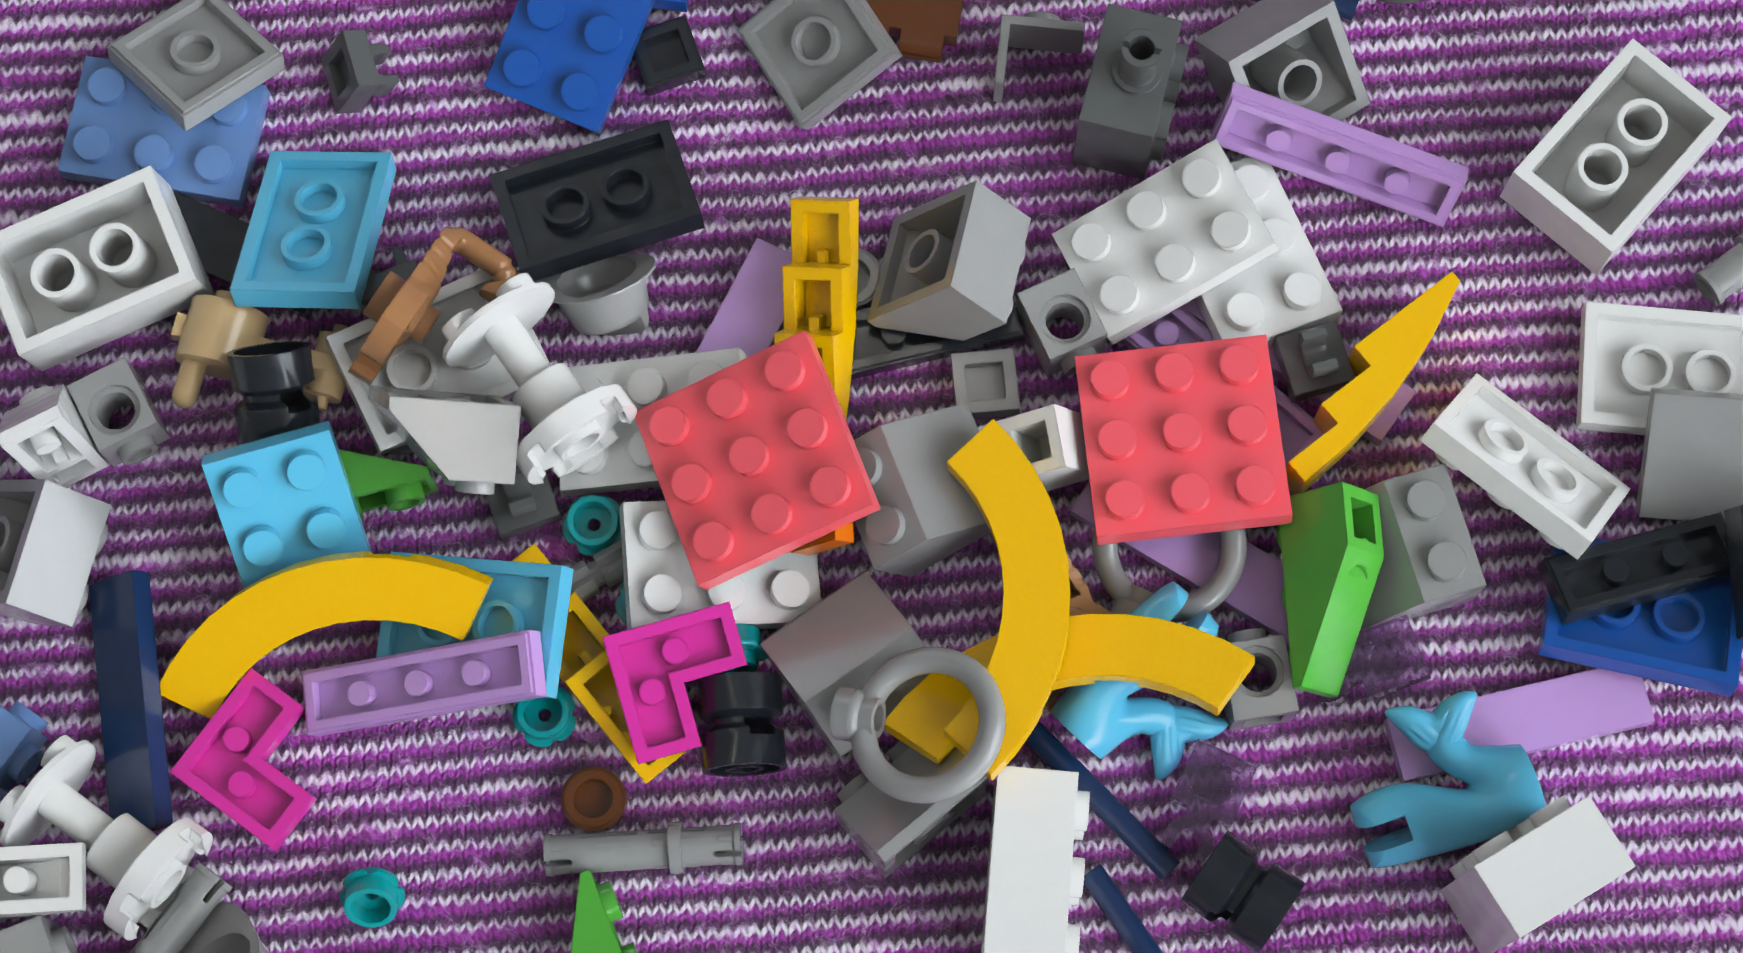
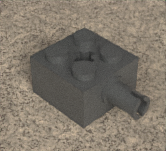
(1130, 92)

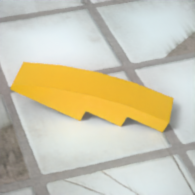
(824, 283)
(1380, 368)
(590, 679)

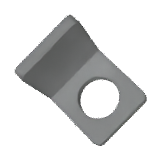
(1035, 31)

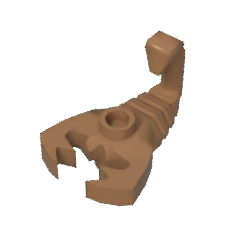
(405, 306)

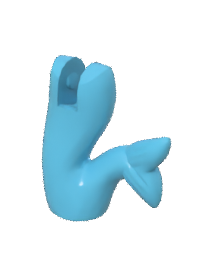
(1105, 717)
(1497, 797)

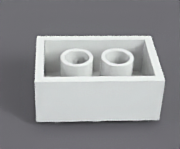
(1614, 156)
(97, 269)
(1033, 863)
(1534, 872)

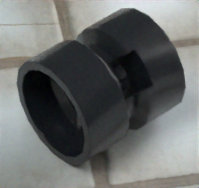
(273, 389)
(741, 723)
(1242, 892)

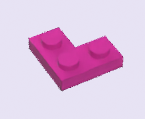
(651, 673)
(231, 764)

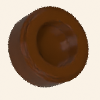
(594, 800)

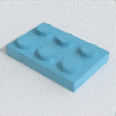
(314, 230)
(284, 501)
(518, 600)

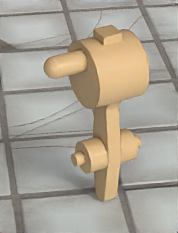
(218, 327)

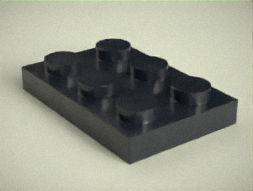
(597, 201)

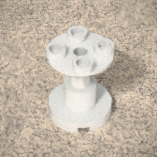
(564, 419)
(122, 851)

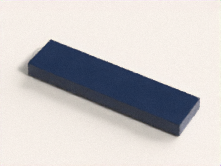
(130, 699)

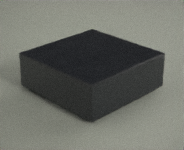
(668, 56)

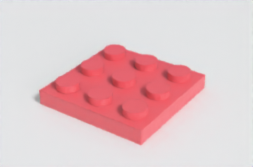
(1182, 440)
(756, 460)

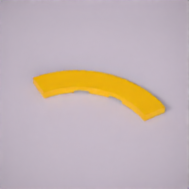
(1034, 586)
(315, 596)
(1097, 648)

